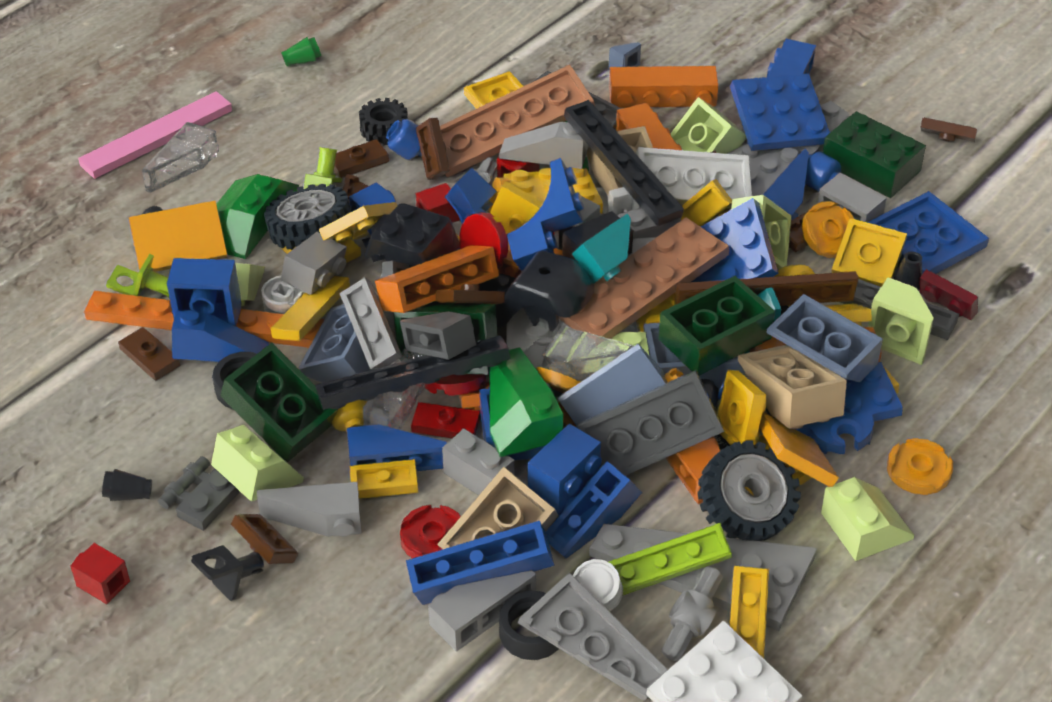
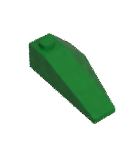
(521, 406)

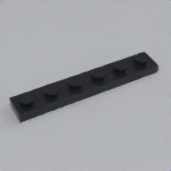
(623, 163)
(401, 375)

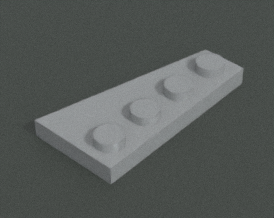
(590, 633)

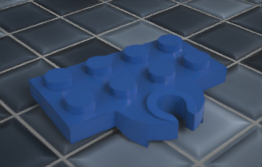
(864, 404)

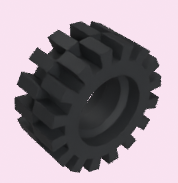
(379, 117)

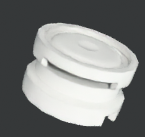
(279, 296)
(601, 581)

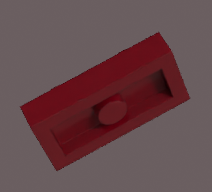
(948, 295)

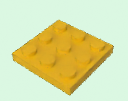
(538, 184)

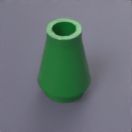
(302, 52)

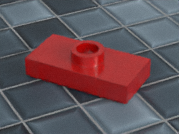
(443, 420)

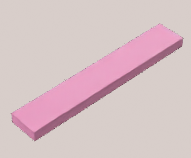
(153, 135)

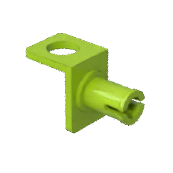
(324, 169)
(144, 279)

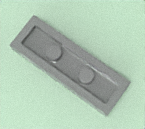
(370, 324)

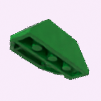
(243, 211)

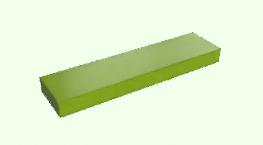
(672, 558)

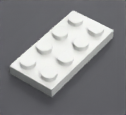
(690, 171)

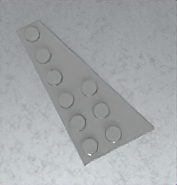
(770, 163)
(785, 562)

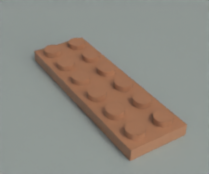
(531, 107)
(648, 278)

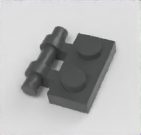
(205, 501)

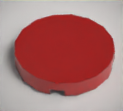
(483, 230)
(457, 384)
(425, 528)

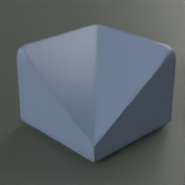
(625, 55)

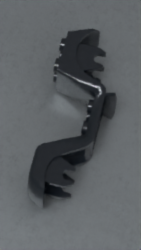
(544, 288)

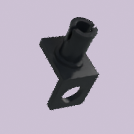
(228, 568)

